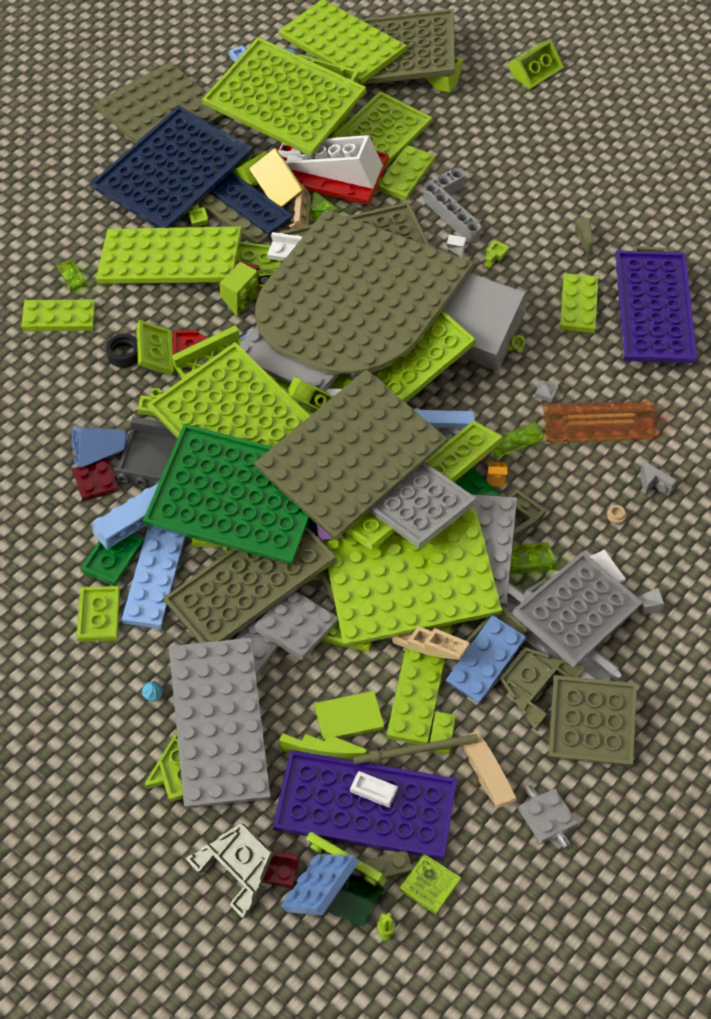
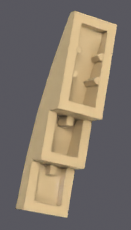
(433, 643)
(489, 772)

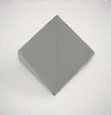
(651, 601)

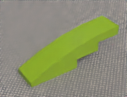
(330, 747)

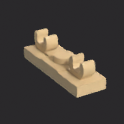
(302, 209)

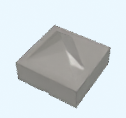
(546, 391)

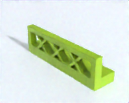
(204, 350)

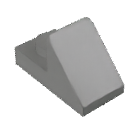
(654, 477)

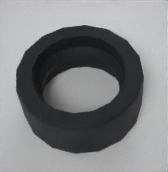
(118, 341)

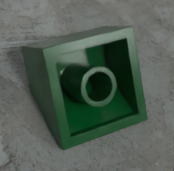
(356, 900)

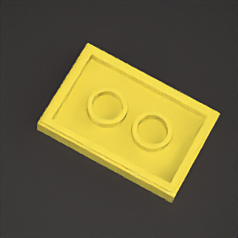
(276, 178)

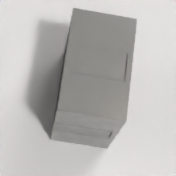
(489, 315)

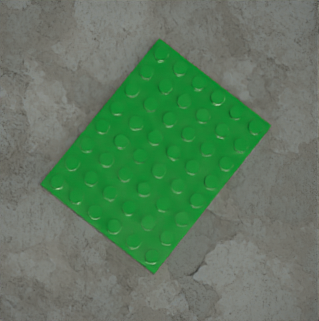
(222, 498)

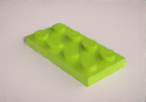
(406, 172)
(579, 303)
(58, 315)

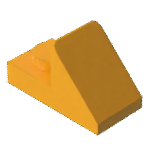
(496, 473)

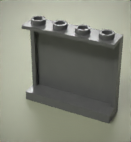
(145, 453)

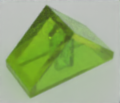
(319, 205)

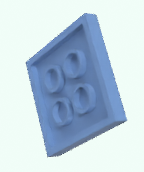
(319, 884)

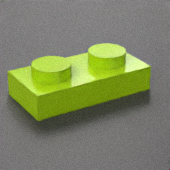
(442, 729)

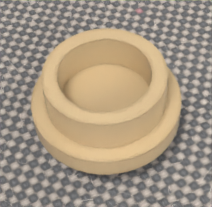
(616, 514)

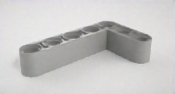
(438, 198)

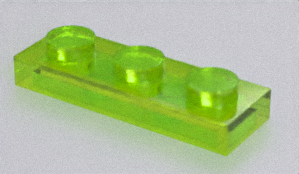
(518, 438)

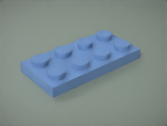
(485, 659)

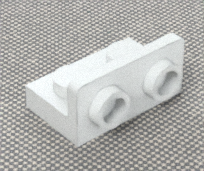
(282, 245)

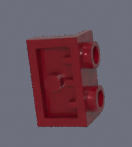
(282, 869)

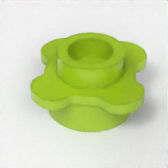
(520, 343)

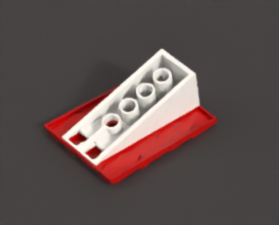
(339, 168)

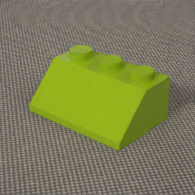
(536, 64)

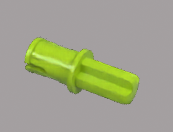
(385, 927)

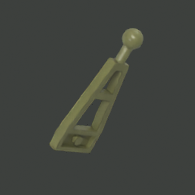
(528, 510)

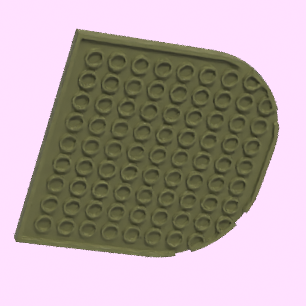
(355, 296)

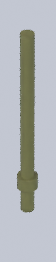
(375, 756)

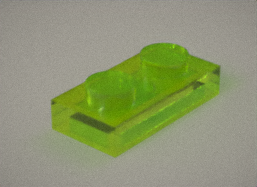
(71, 275)

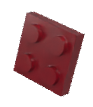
(95, 480)

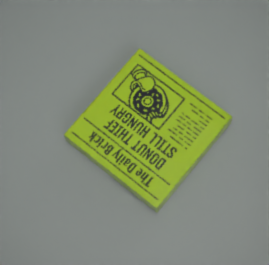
(430, 884)

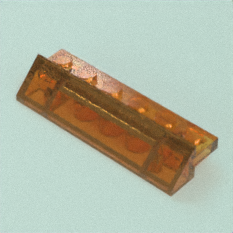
(600, 421)

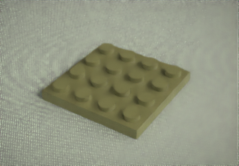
(592, 720)

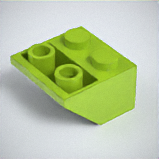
(239, 287)

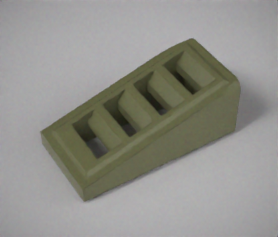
(584, 233)

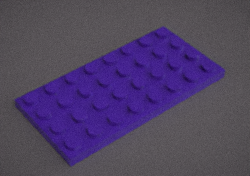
(655, 307)
(319, 801)

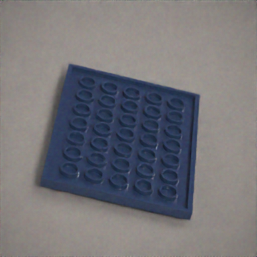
(171, 168)

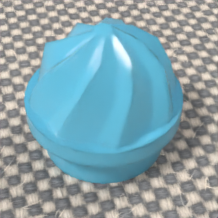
(152, 691)

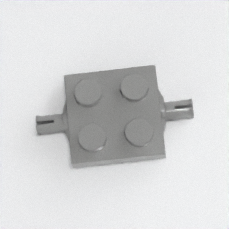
(547, 816)

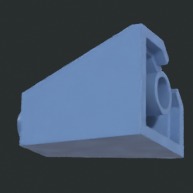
(96, 443)

